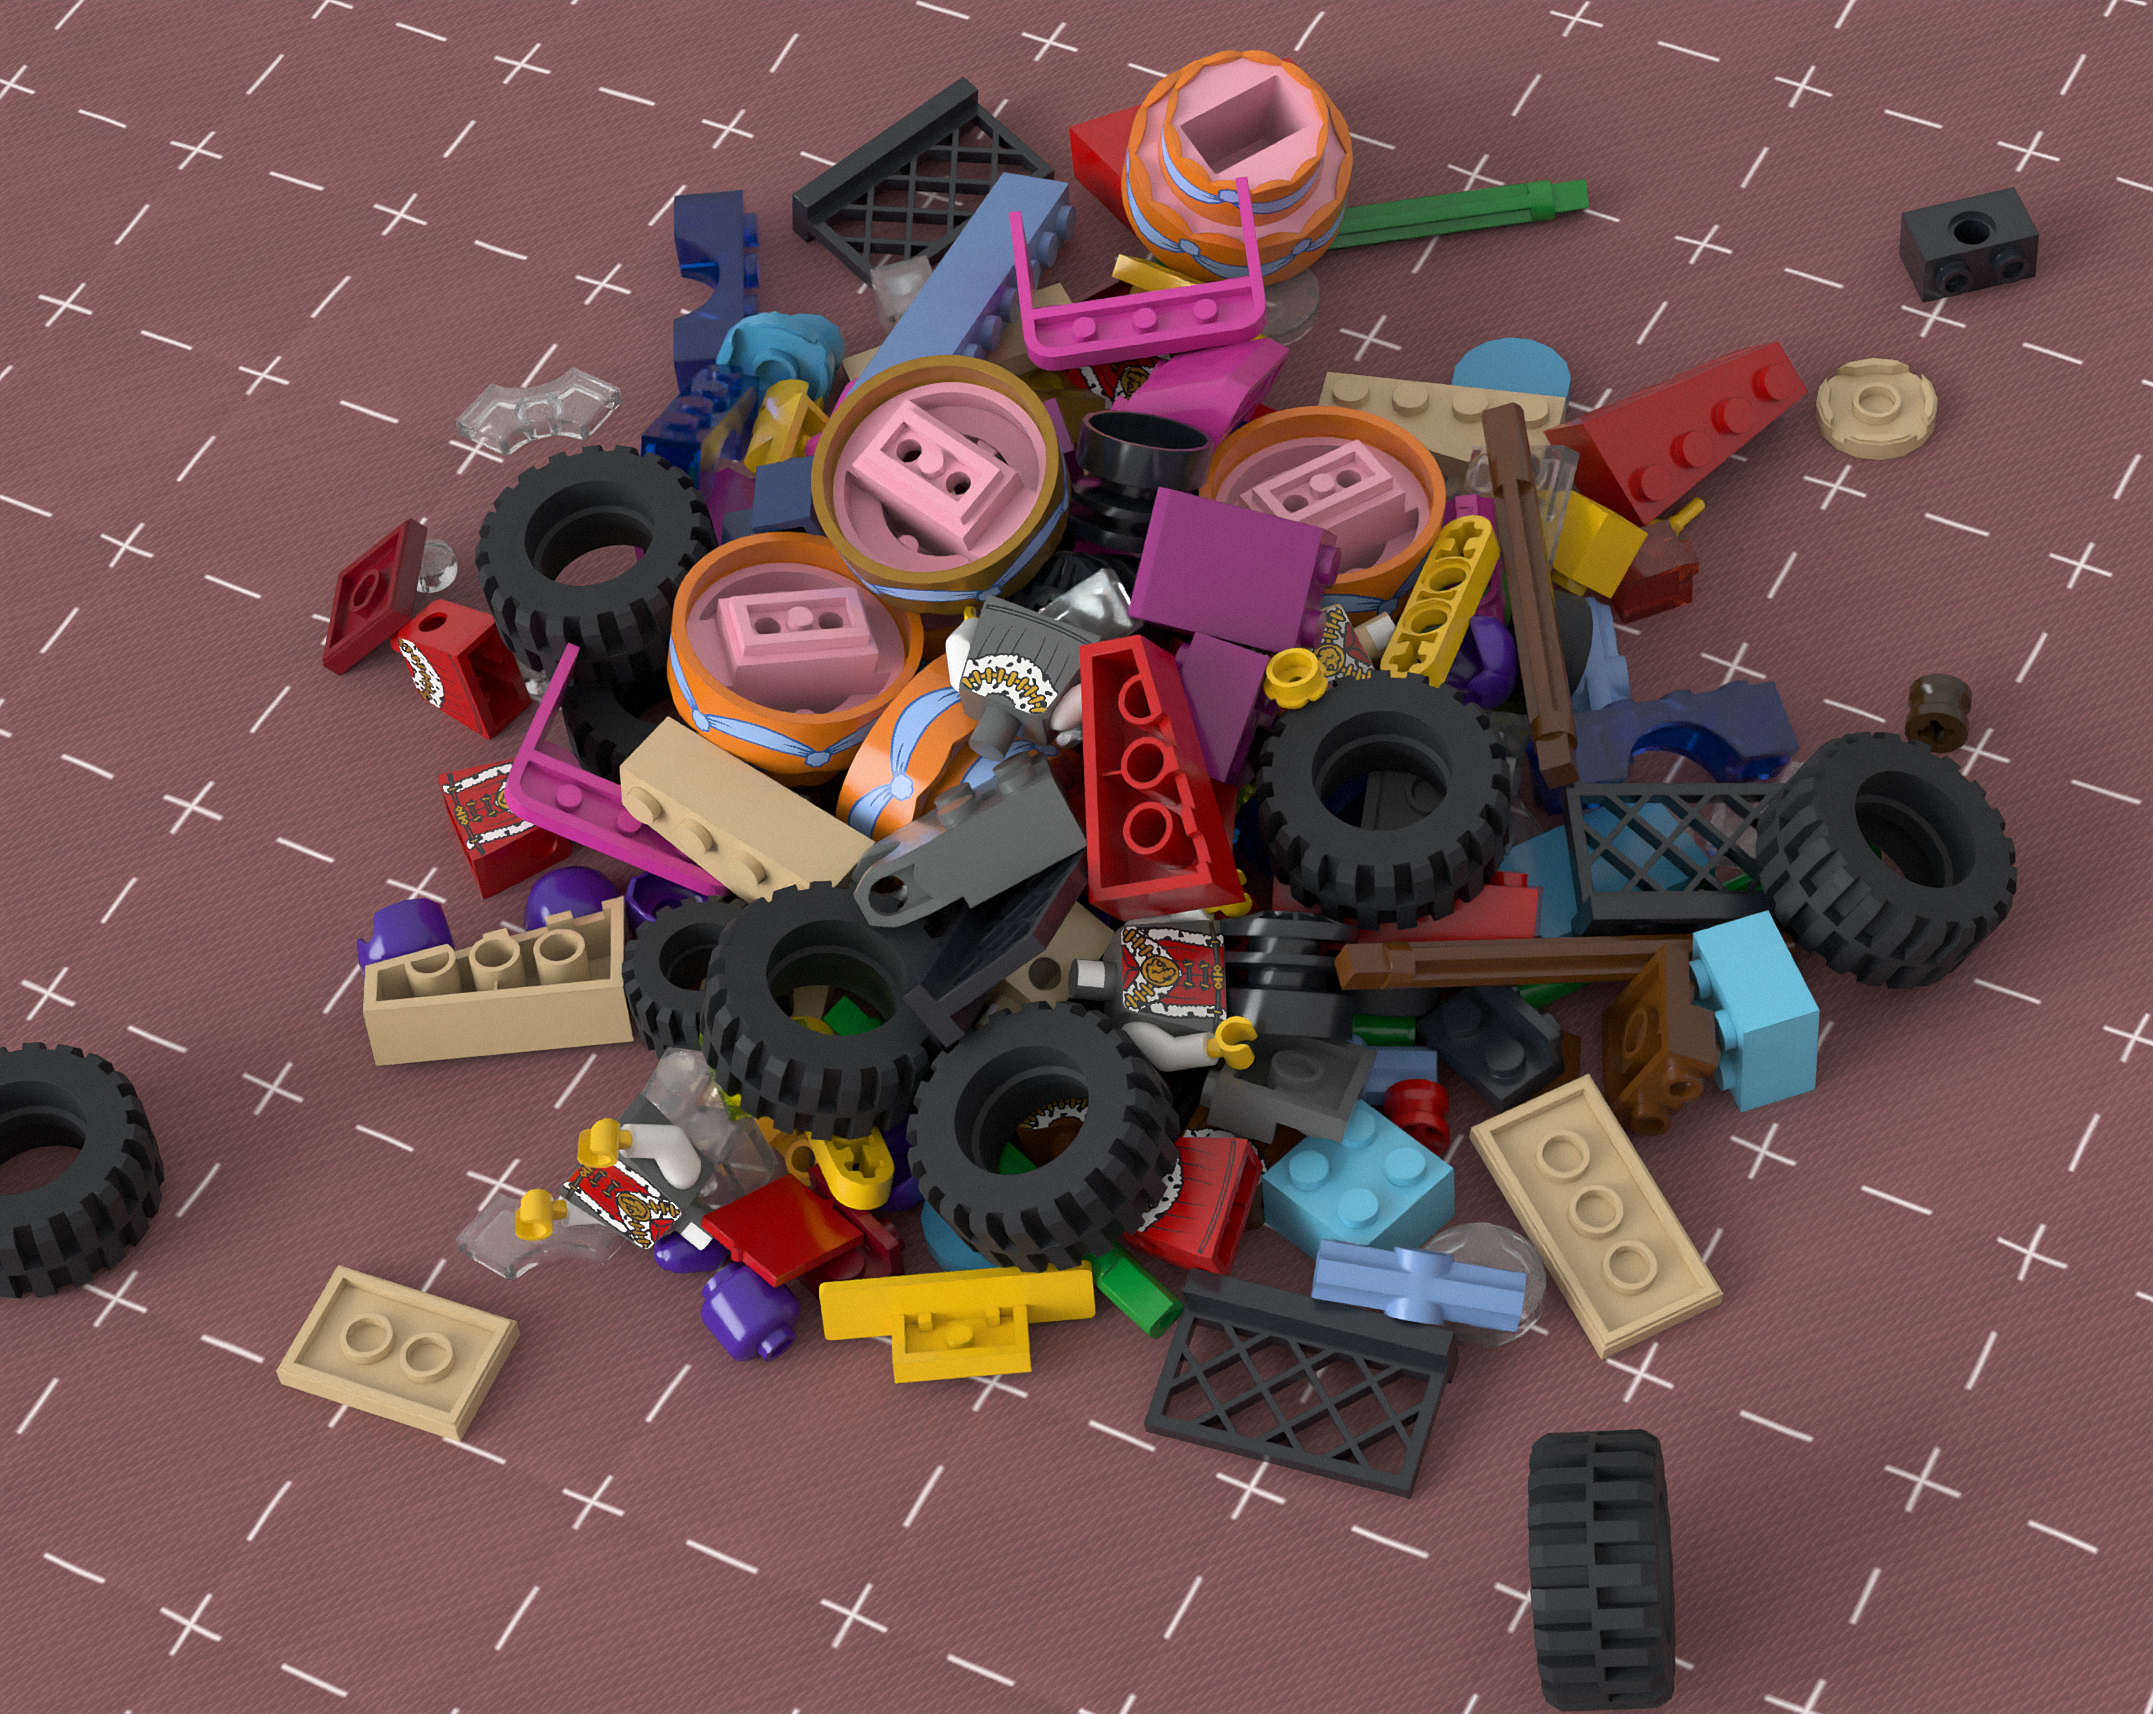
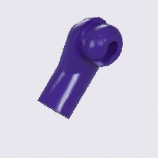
(679, 1255)

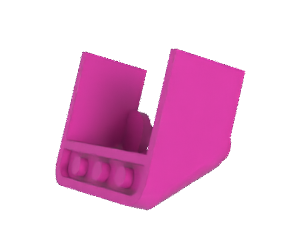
(1142, 322)
(1210, 386)
(557, 795)

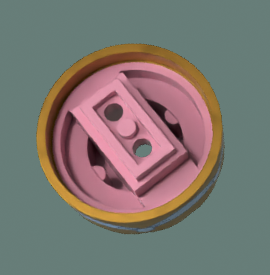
(890, 472)

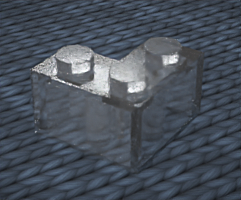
(689, 1099)

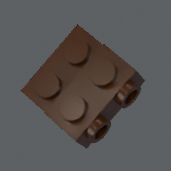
(1657, 1045)

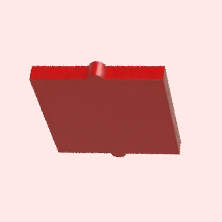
(782, 1230)

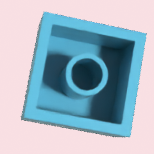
(1759, 1008)
(1366, 1190)

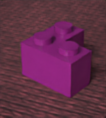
(1225, 701)

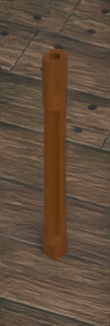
(1531, 594)
(1504, 961)

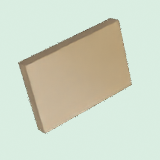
(398, 1353)

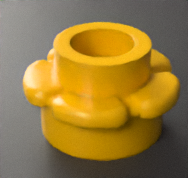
(1295, 678)

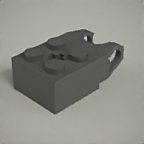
(974, 842)

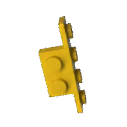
(957, 1319)

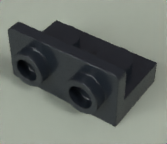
(1496, 1043)

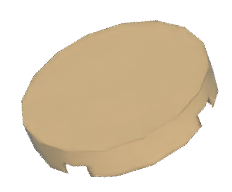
(1876, 409)

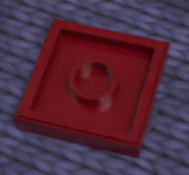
(374, 596)

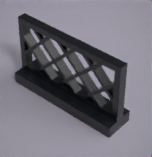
(885, 165)
(1654, 908)
(992, 943)
(1316, 1327)

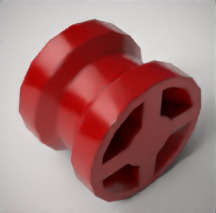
(1420, 1111)

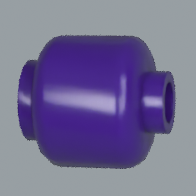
(749, 1313)

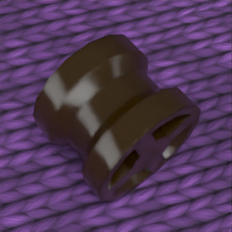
(1939, 712)

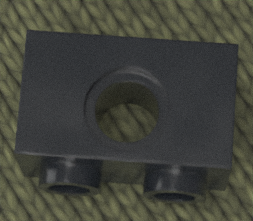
(1968, 244)

